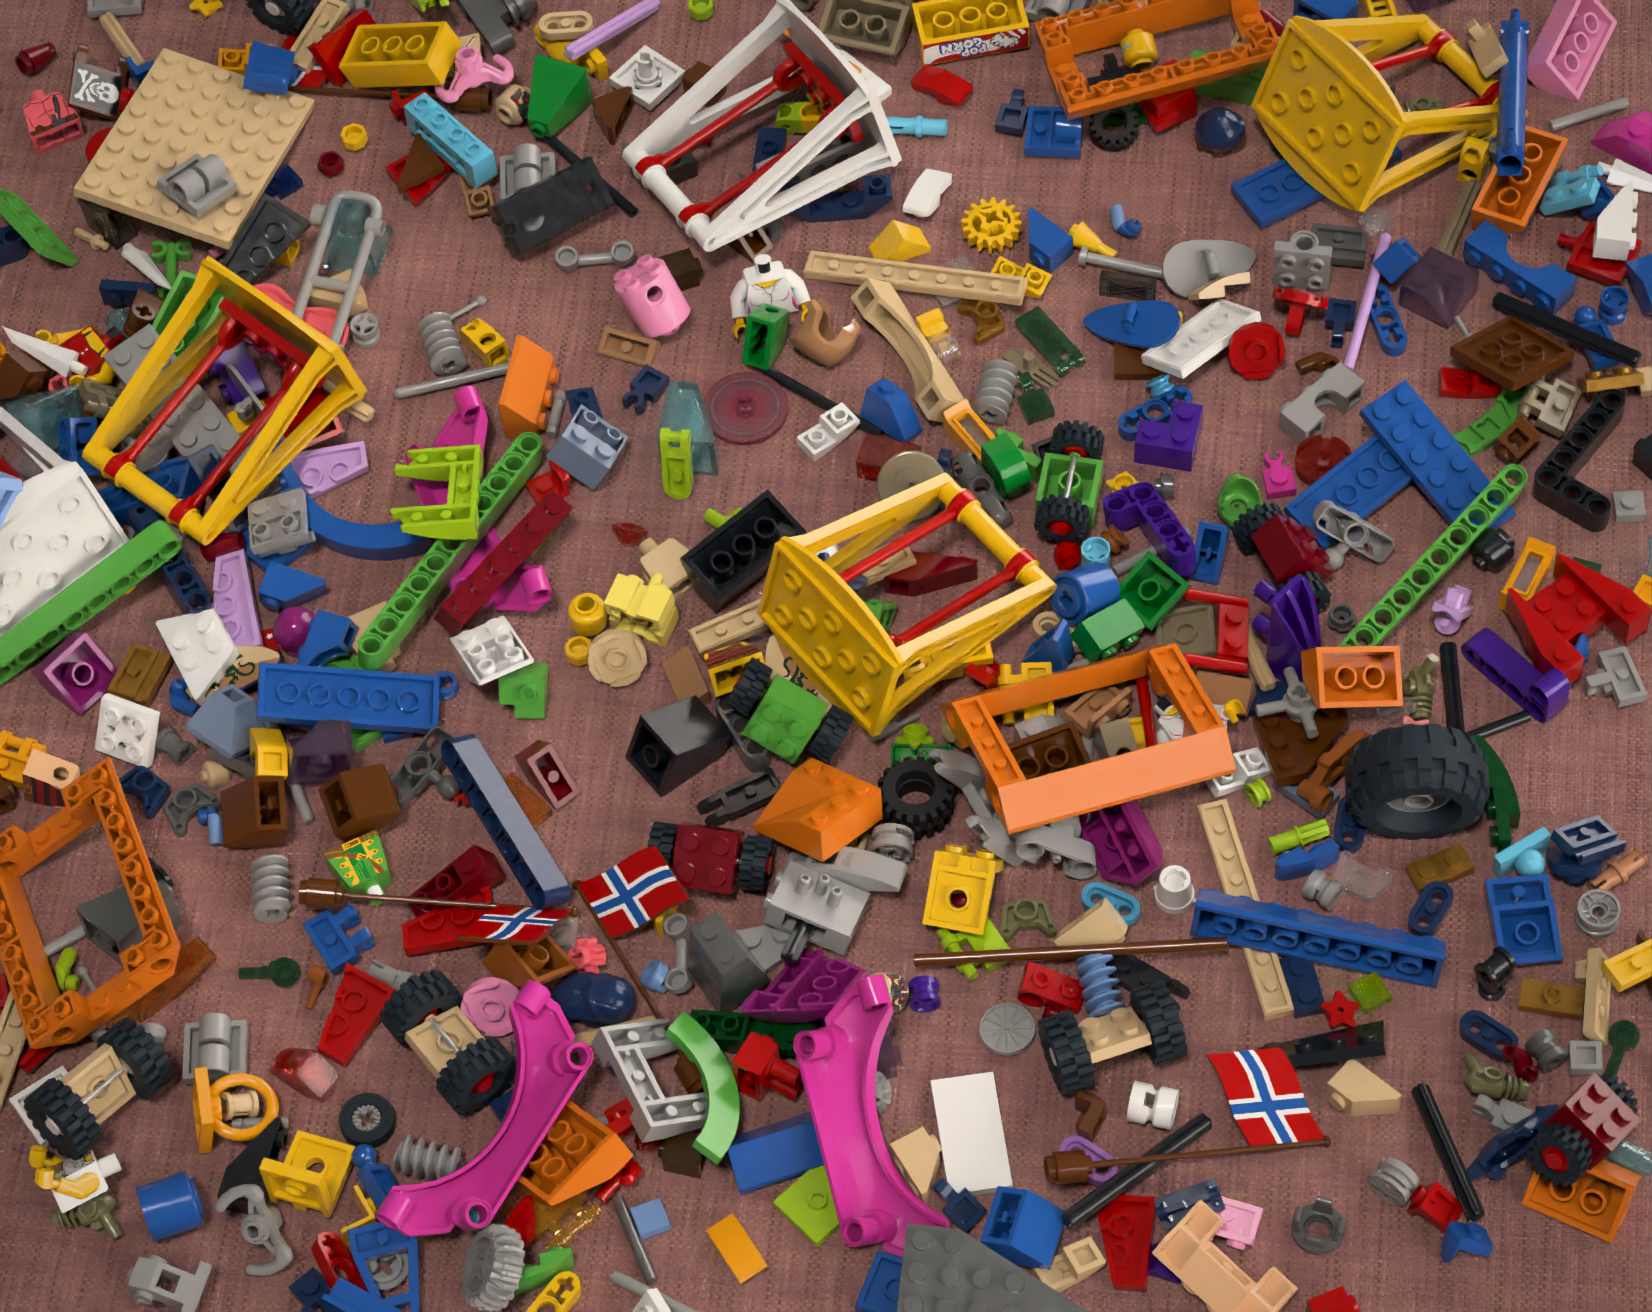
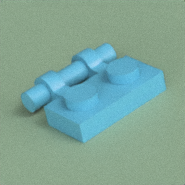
(1571, 189)

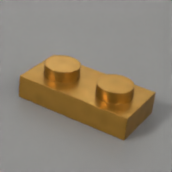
(1441, 866)

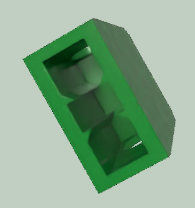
(765, 326)

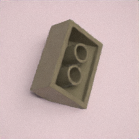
(867, 24)

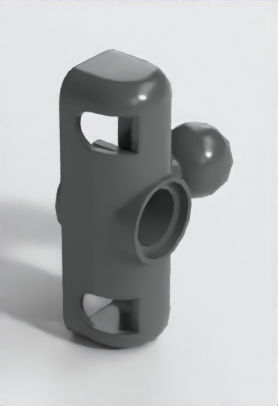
(974, 477)
(414, 782)

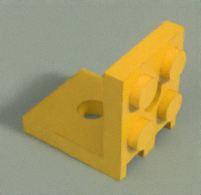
(966, 871)
(305, 1188)

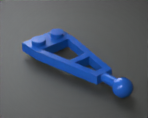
(380, 1241)

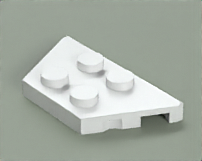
(199, 649)

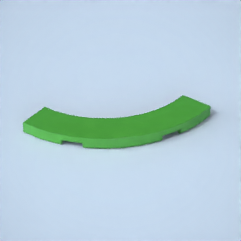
(1489, 427)
(718, 1086)

